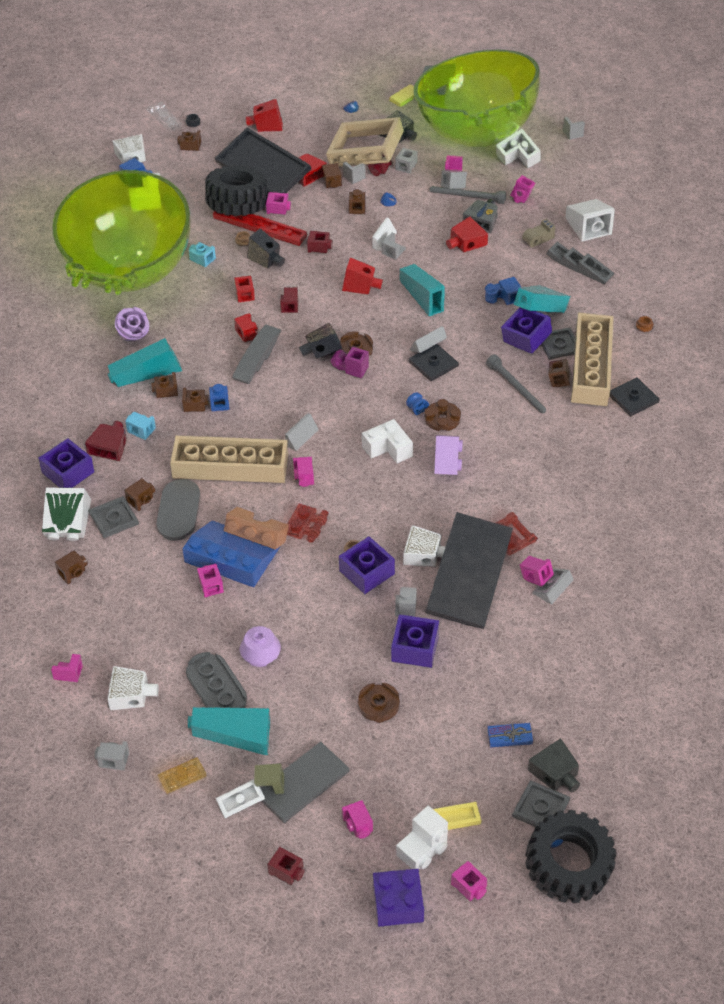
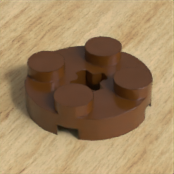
(354, 338)
(452, 413)
(377, 712)

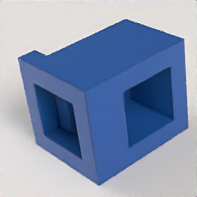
(218, 394)

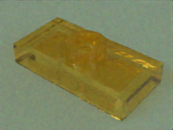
(182, 775)

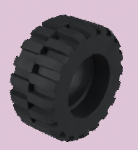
(236, 190)
(586, 834)

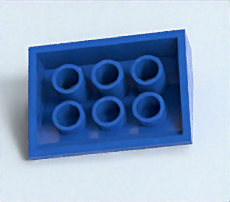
(234, 555)

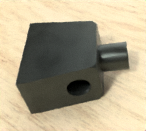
(555, 766)

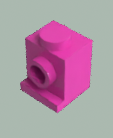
(522, 189)
(278, 203)
(303, 471)
(536, 570)
(210, 580)
(358, 819)
(467, 875)

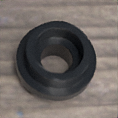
(193, 120)

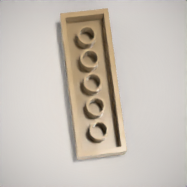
(592, 359)
(229, 459)

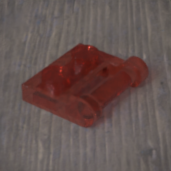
(515, 542)

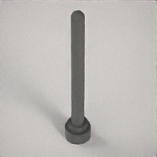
(499, 196)
(495, 363)

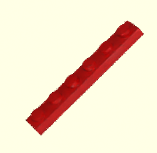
(272, 228)

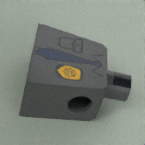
(483, 214)

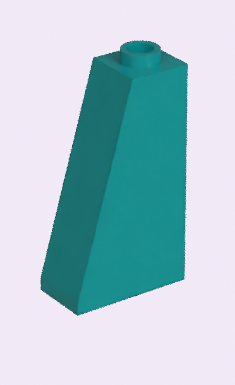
(424, 288)
(541, 299)
(145, 364)
(233, 727)

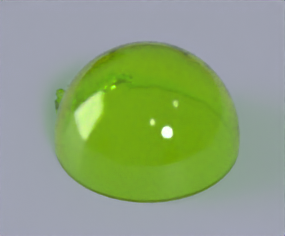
(485, 96)
(122, 230)

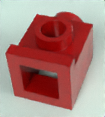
(244, 289)
(245, 327)

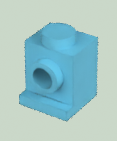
(202, 254)
(140, 425)

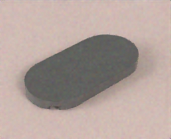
(178, 509)
(215, 682)

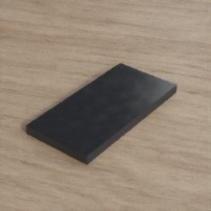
(255, 151)
(469, 571)

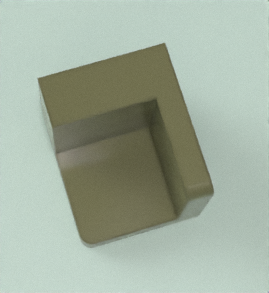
(270, 776)

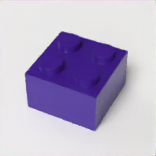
(526, 329)
(66, 464)
(366, 565)
(415, 641)
(398, 897)

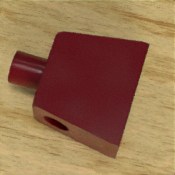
(107, 441)

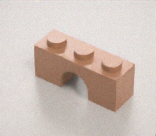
(268, 533)

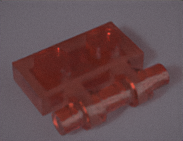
(301, 520)

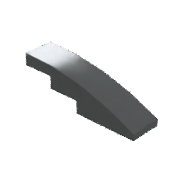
(582, 264)
(256, 354)

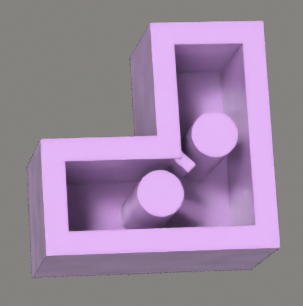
(447, 454)

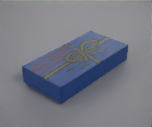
(510, 735)

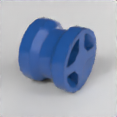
(417, 403)

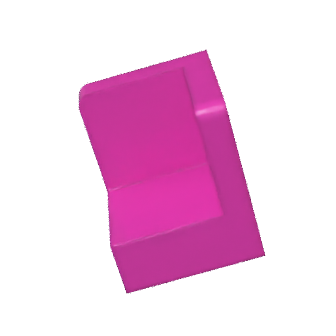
(454, 163)
(68, 671)

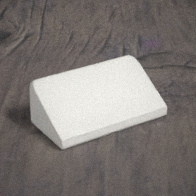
(382, 232)
(239, 798)

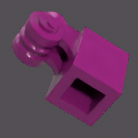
(353, 363)

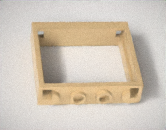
(365, 155)

